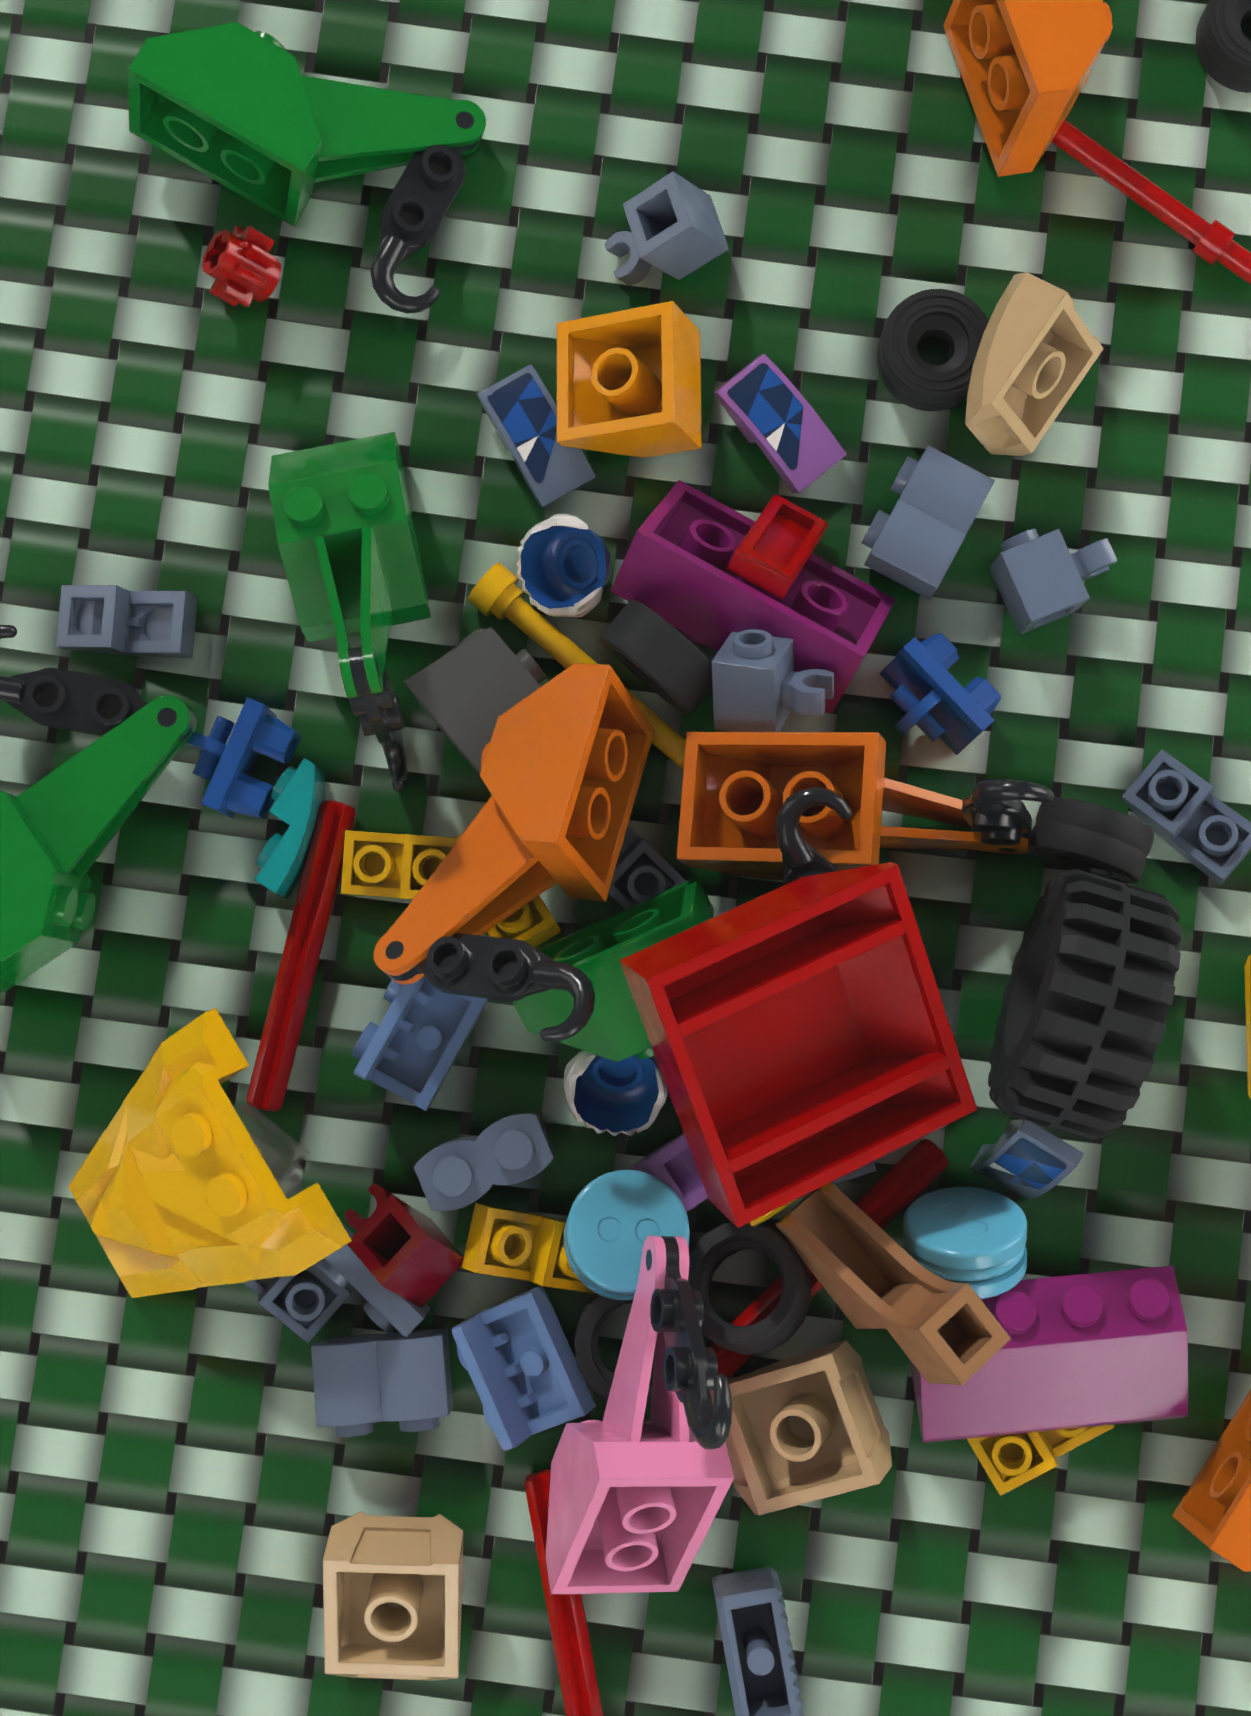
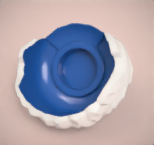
(563, 566)
(614, 1094)

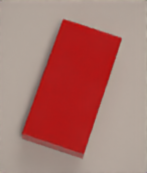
(778, 546)

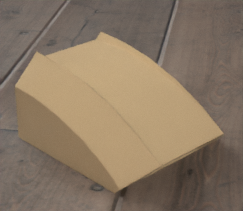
(1027, 366)
(805, 1430)
(393, 1598)

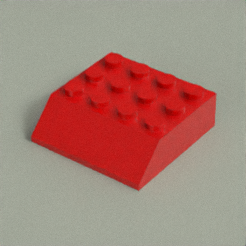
(800, 1036)

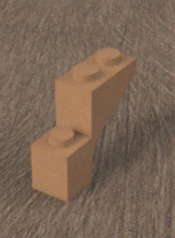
(883, 1287)

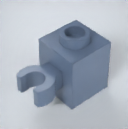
(670, 229)
(1043, 579)
(758, 684)

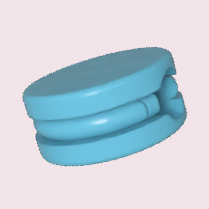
(610, 1227)
(968, 1238)

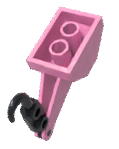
(635, 1493)

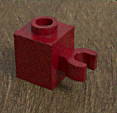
(403, 1248)

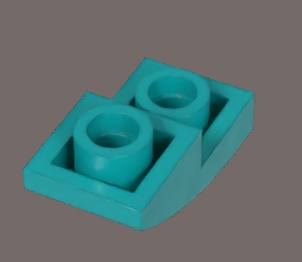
(297, 804)

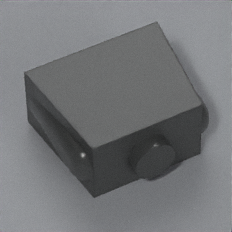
(473, 688)

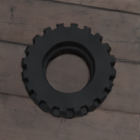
(1085, 1004)

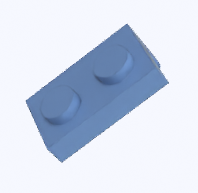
(416, 1040)
(522, 1367)

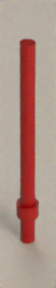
(1211, 241)

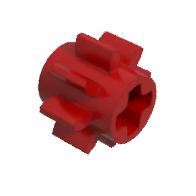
(241, 266)

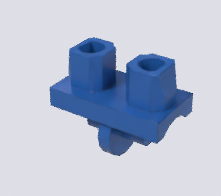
(935, 697)
(253, 735)

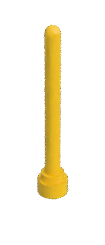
(499, 595)

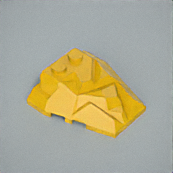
(183, 1185)

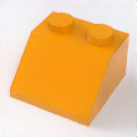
(630, 382)

